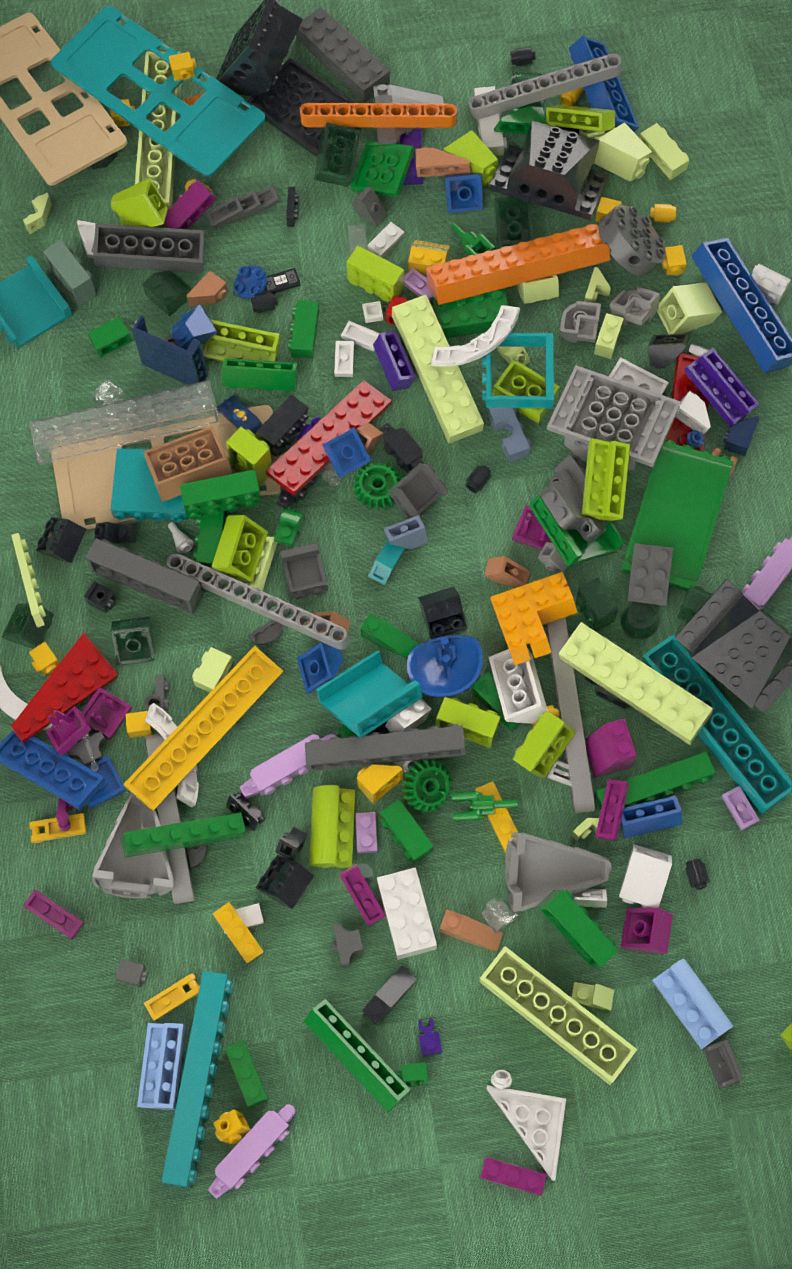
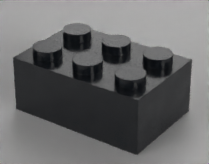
(283, 425)

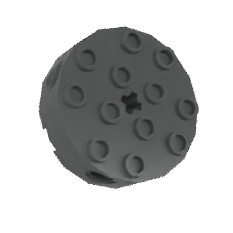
(632, 240)

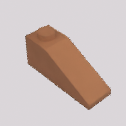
(437, 163)
(470, 931)

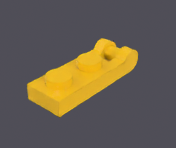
(52, 829)
(172, 997)

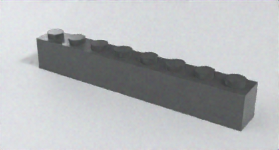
(385, 748)

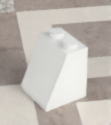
(645, 877)

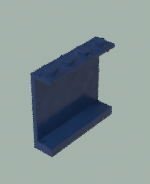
(180, 364)

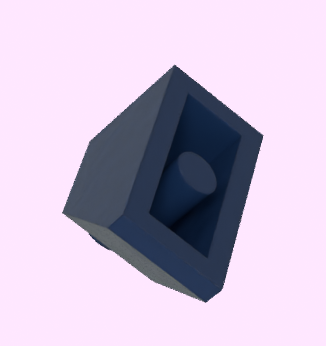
(740, 436)

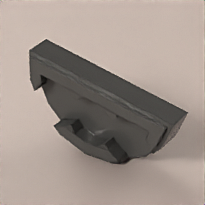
(267, 633)
(196, 854)

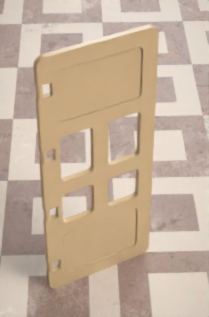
(69, 141)
(87, 479)

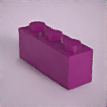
(189, 206)

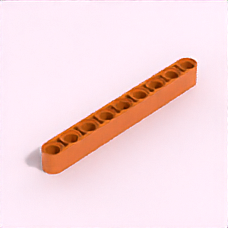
(379, 115)

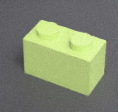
(608, 336)
(212, 670)

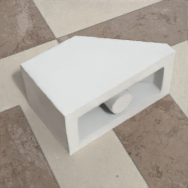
(693, 413)

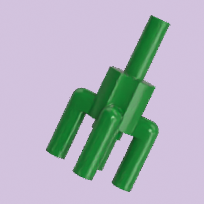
(471, 243)
(480, 805)

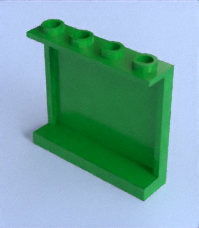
(570, 543)

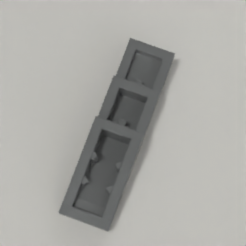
(243, 207)

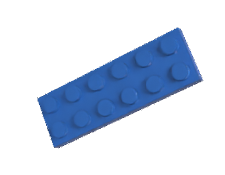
(50, 770)

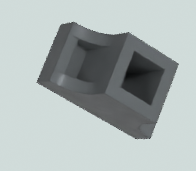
(369, 207)
(80, 752)
(346, 944)

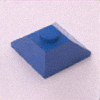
(463, 192)
(193, 326)
(319, 665)

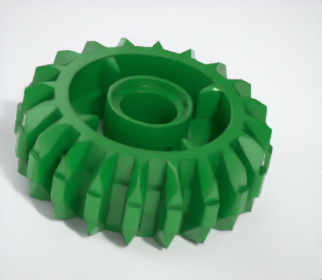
(374, 475)
(438, 789)

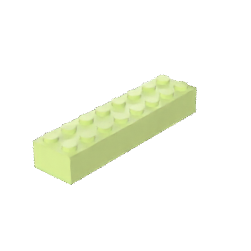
(443, 385)
(635, 683)
(557, 1015)

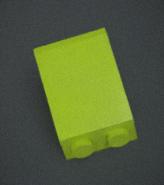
(478, 154)
(140, 205)

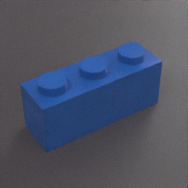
(651, 817)

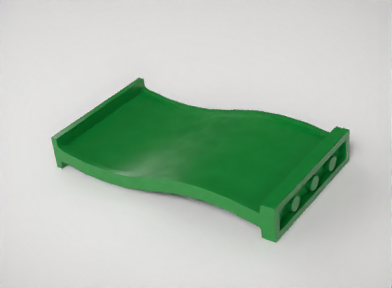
(681, 509)

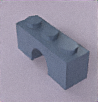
(516, 445)

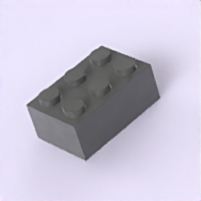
(650, 574)

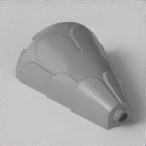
(540, 866)
(134, 875)

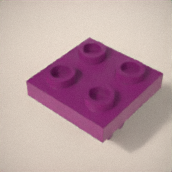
(530, 531)
(105, 713)
(67, 729)

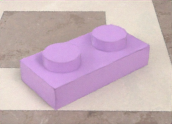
(417, 284)
(740, 808)
(366, 832)

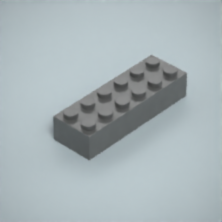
(342, 54)
(148, 248)
(144, 575)

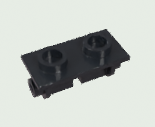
(238, 804)

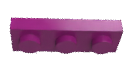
(612, 810)
(362, 894)
(53, 914)
(513, 1176)

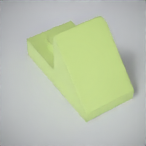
(597, 286)
(593, 996)

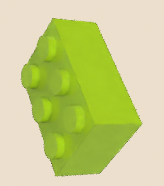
(375, 274)
(522, 381)
(249, 454)
(239, 548)
(477, 724)
(544, 744)

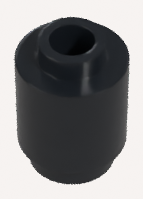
(522, 56)
(264, 302)
(478, 478)
(697, 874)

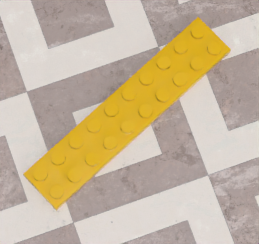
(203, 728)

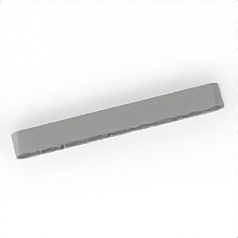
(551, 80)
(169, 814)

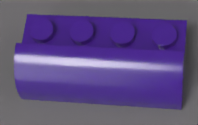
(721, 387)

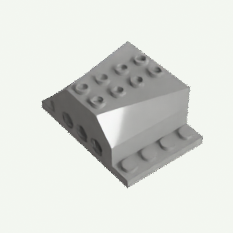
(612, 411)

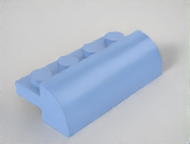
(692, 1003)
(161, 1066)

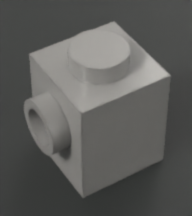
(552, 558)

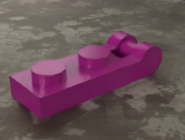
(63, 815)

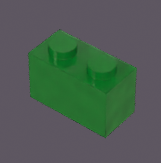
(109, 337)

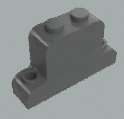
(565, 505)

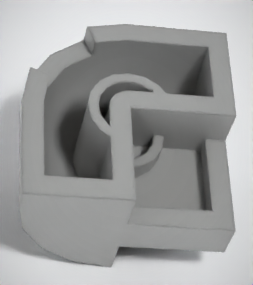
(635, 305)
(580, 322)

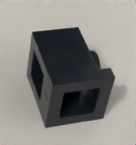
(93, 597)
(291, 843)

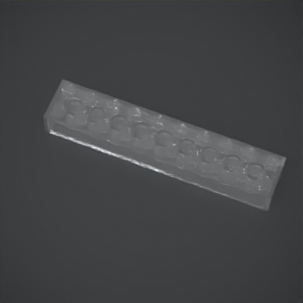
(123, 422)

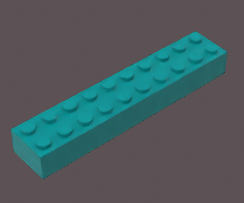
(725, 730)
(197, 1080)

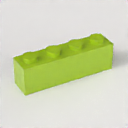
(580, 117)

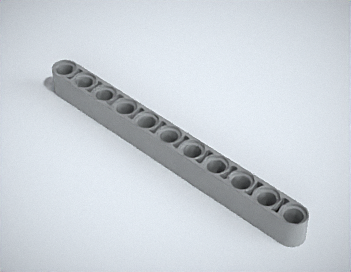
(264, 605)
(570, 713)

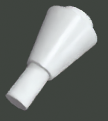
(182, 542)

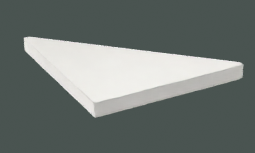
(536, 1120)

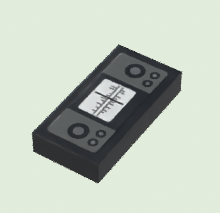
(282, 281)

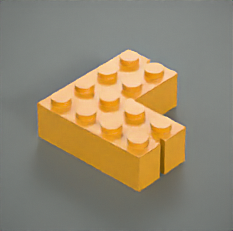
(529, 607)

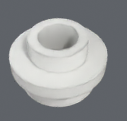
(501, 1079)

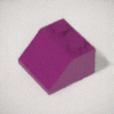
(647, 930)

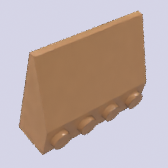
(186, 461)

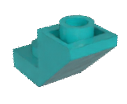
(386, 562)

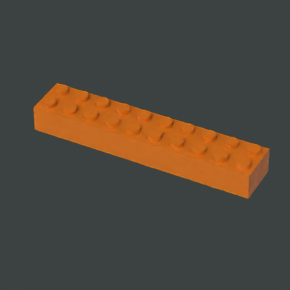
(517, 264)

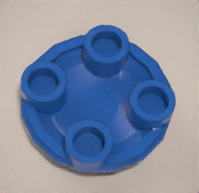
(250, 281)

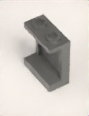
(417, 490)
(304, 571)

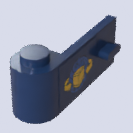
(239, 415)

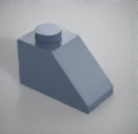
(407, 533)

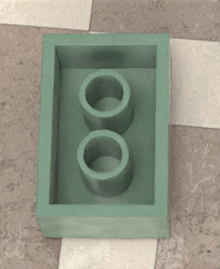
(70, 273)

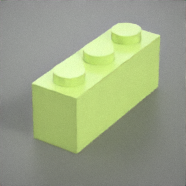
(665, 151)

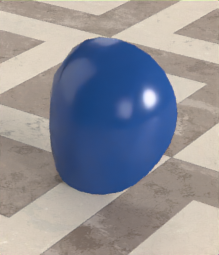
(445, 665)

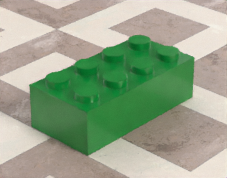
(469, 314)
(220, 494)
(578, 928)

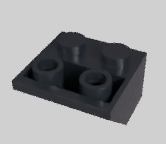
(61, 539)
(442, 612)
(284, 881)

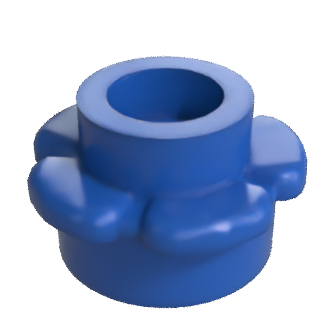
(692, 442)

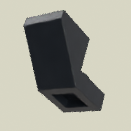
(116, 533)

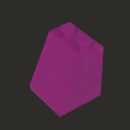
(610, 749)

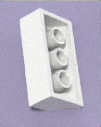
(518, 688)

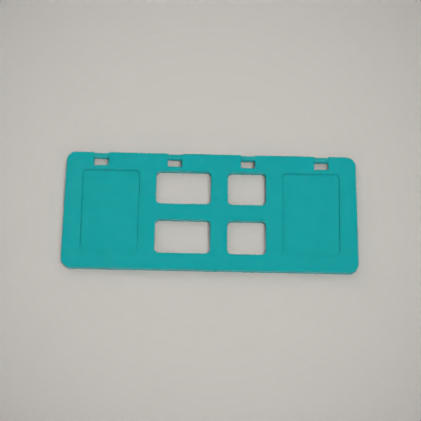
(206, 130)

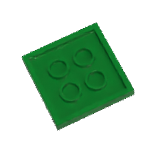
(382, 168)

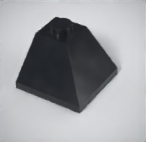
(666, 348)

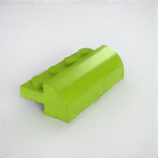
(241, 343)
(605, 479)
(332, 827)

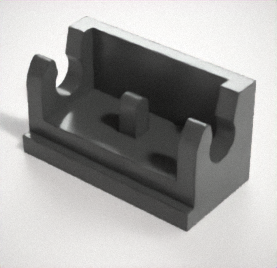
(723, 1064)

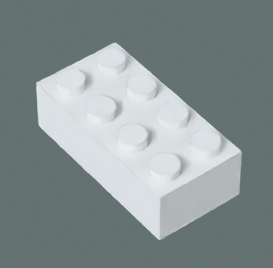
(406, 913)

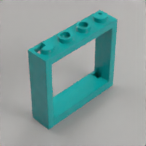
(522, 340)

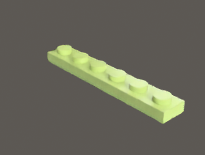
(30, 584)

